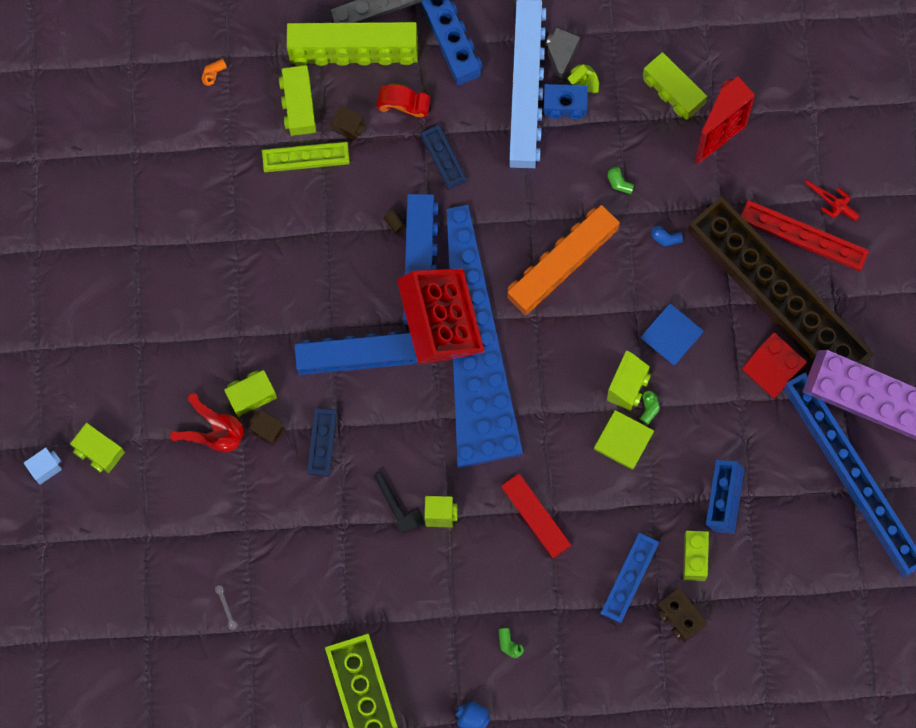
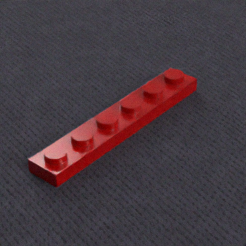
(804, 236)

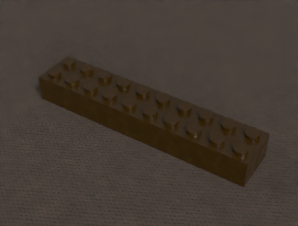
(774, 284)

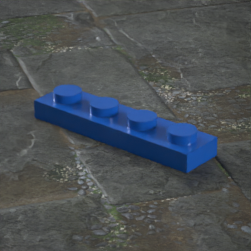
(629, 578)

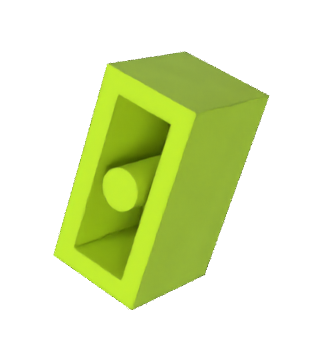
(250, 393)
(96, 448)
(440, 511)
(695, 555)

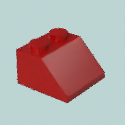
(774, 365)

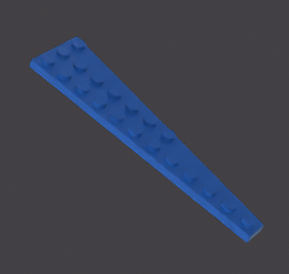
(482, 397)

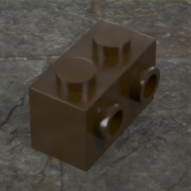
(681, 616)

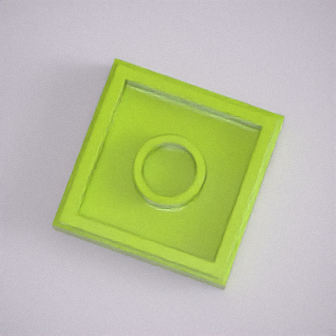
(623, 440)

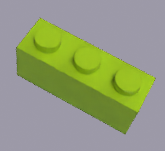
(674, 86)
(297, 100)

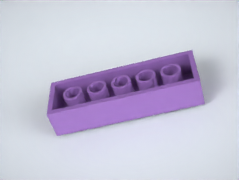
(863, 392)

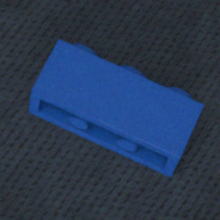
(725, 496)

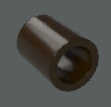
(395, 221)

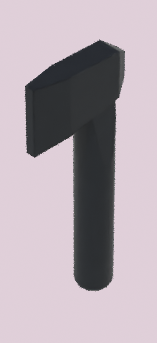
(405, 523)

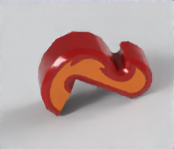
(403, 99)

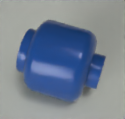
(472, 715)

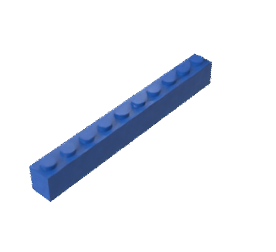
(854, 476)

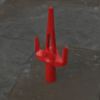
(838, 205)

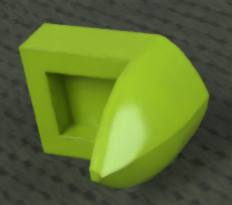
(585, 75)

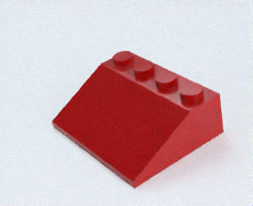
(726, 118)
(440, 315)

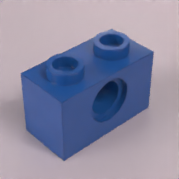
(574, 93)

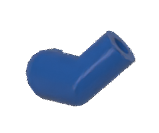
(664, 238)

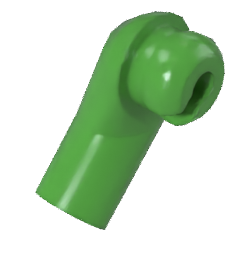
(617, 182)
(651, 405)
(508, 646)

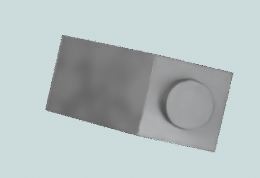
(561, 51)

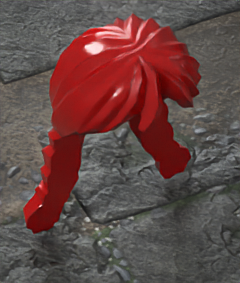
(226, 433)

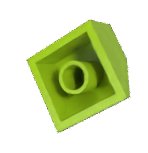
(628, 382)

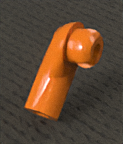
(210, 71)

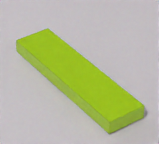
(305, 157)

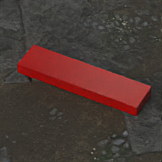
(536, 516)

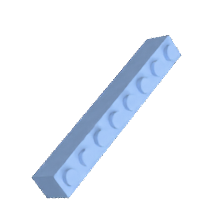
(526, 84)

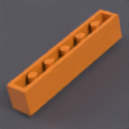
(563, 259)

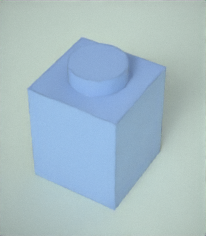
(43, 465)

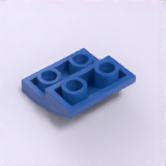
(672, 334)

